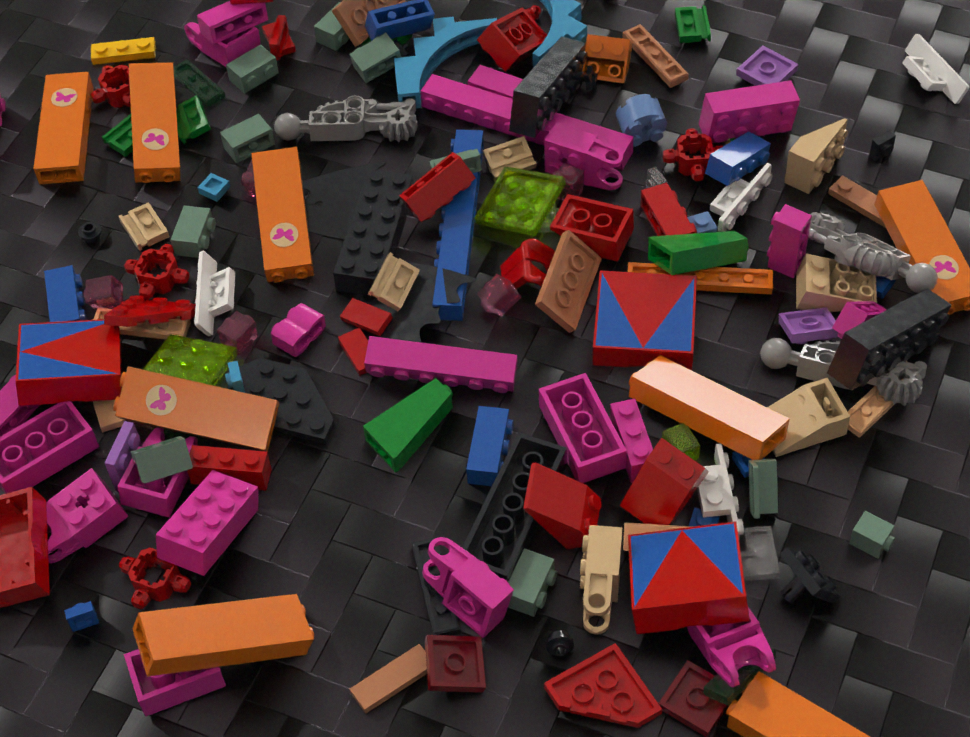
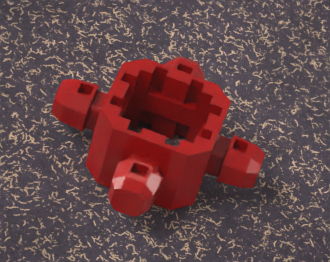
(110, 79)
(691, 143)
(152, 259)
(157, 591)

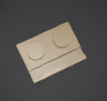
(510, 154)
(144, 226)
(394, 282)

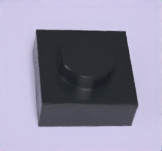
(882, 145)

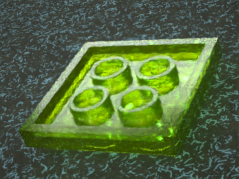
(520, 200)
(192, 359)

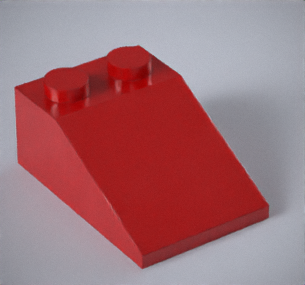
(512, 38)
(597, 224)
(663, 485)
(561, 505)

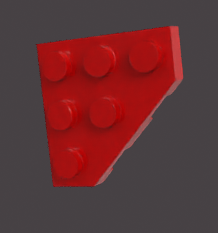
(158, 310)
(604, 690)

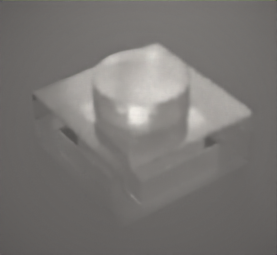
(654, 178)

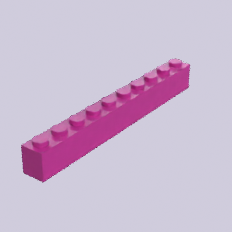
(495, 113)

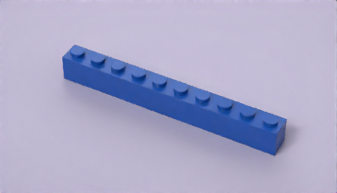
(457, 231)

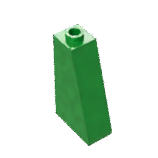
(697, 251)
(408, 424)

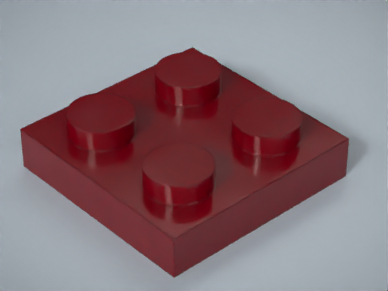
(455, 663)
(687, 700)

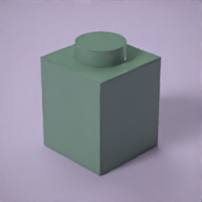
(872, 535)

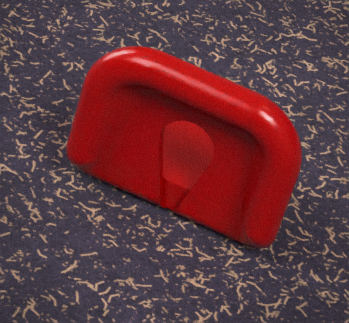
(519, 266)

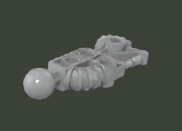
(351, 121)
(870, 253)
(816, 358)

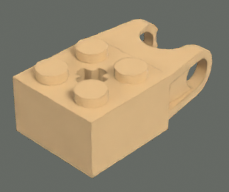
(600, 574)

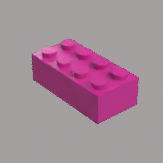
(753, 109)
(583, 428)
(44, 446)
(207, 522)

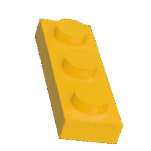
(123, 50)

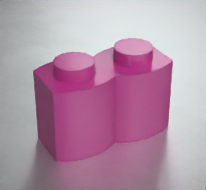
(298, 329)

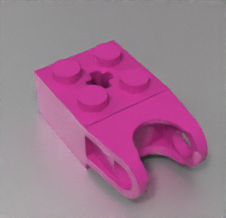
(225, 50)
(584, 152)
(158, 495)
(81, 515)
(468, 586)
(733, 646)

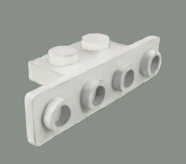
(933, 70)
(737, 196)
(213, 293)
(716, 491)

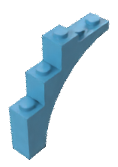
(565, 23)
(431, 51)

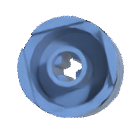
(642, 119)

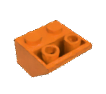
(608, 57)

